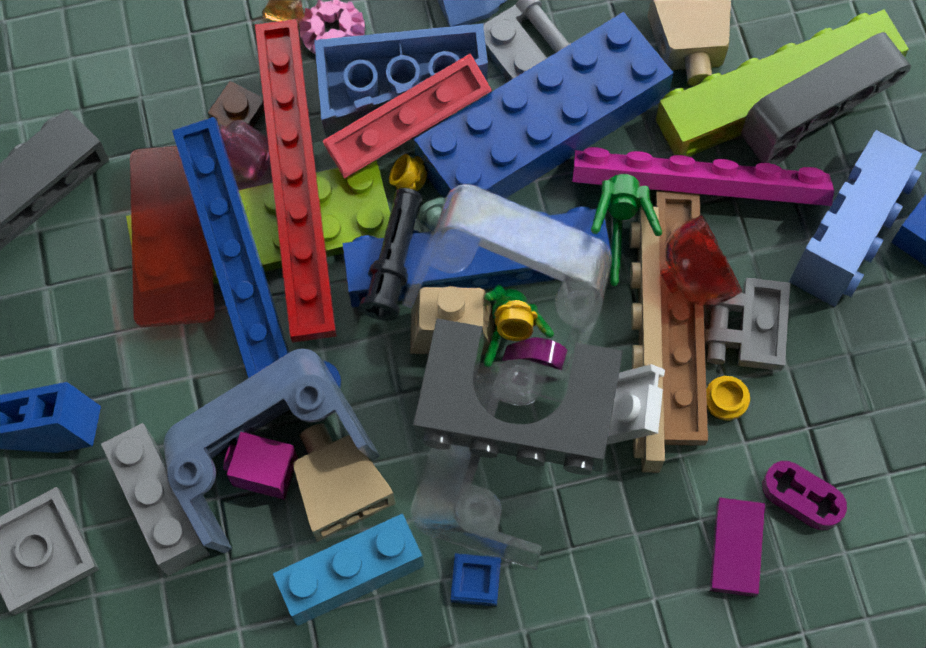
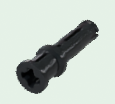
(388, 271)

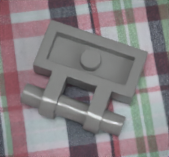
(762, 327)

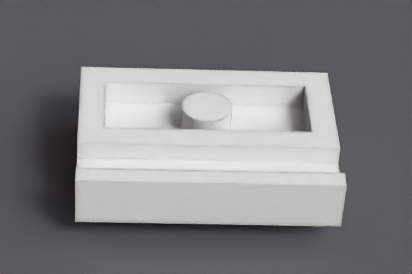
(636, 404)

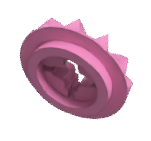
(313, 27)

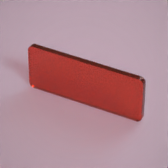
(168, 244)

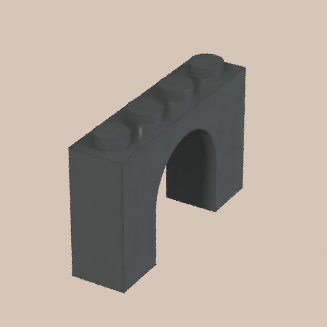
(569, 436)

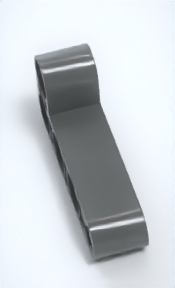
(822, 94)

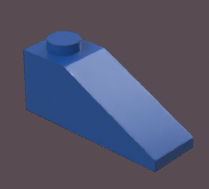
(48, 419)

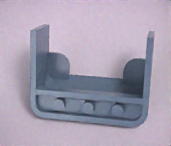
(291, 383)

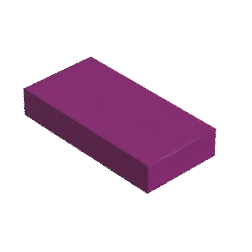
(737, 547)

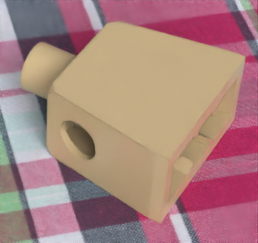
(691, 34)
(450, 304)
(338, 483)

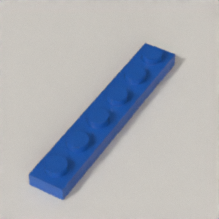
(231, 244)

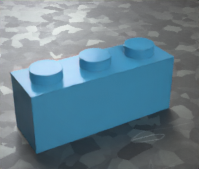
(349, 569)

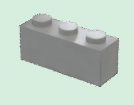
(153, 502)

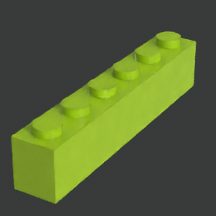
(720, 103)

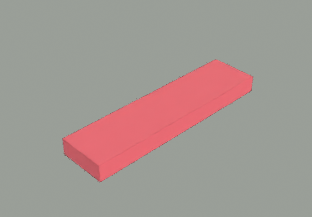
(407, 116)

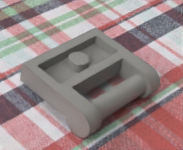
(511, 45)

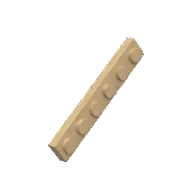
(647, 319)

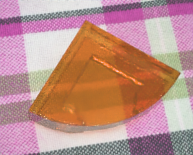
(284, 10)

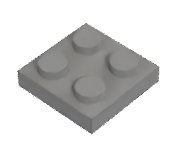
(41, 551)

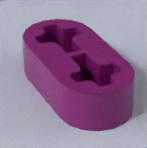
(537, 350)
(809, 486)

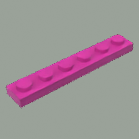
(716, 178)

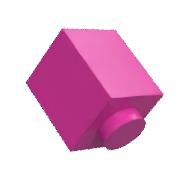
(260, 465)

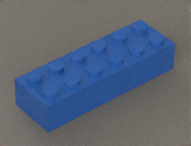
(547, 112)

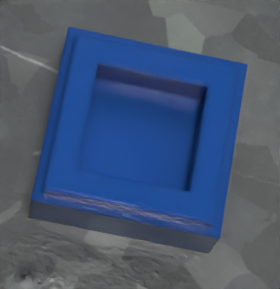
(475, 579)

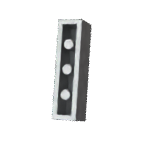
(45, 172)

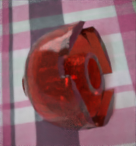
(698, 265)

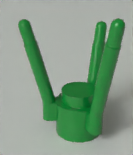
(623, 198)
(501, 297)

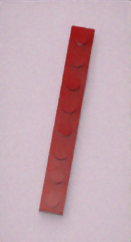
(295, 182)

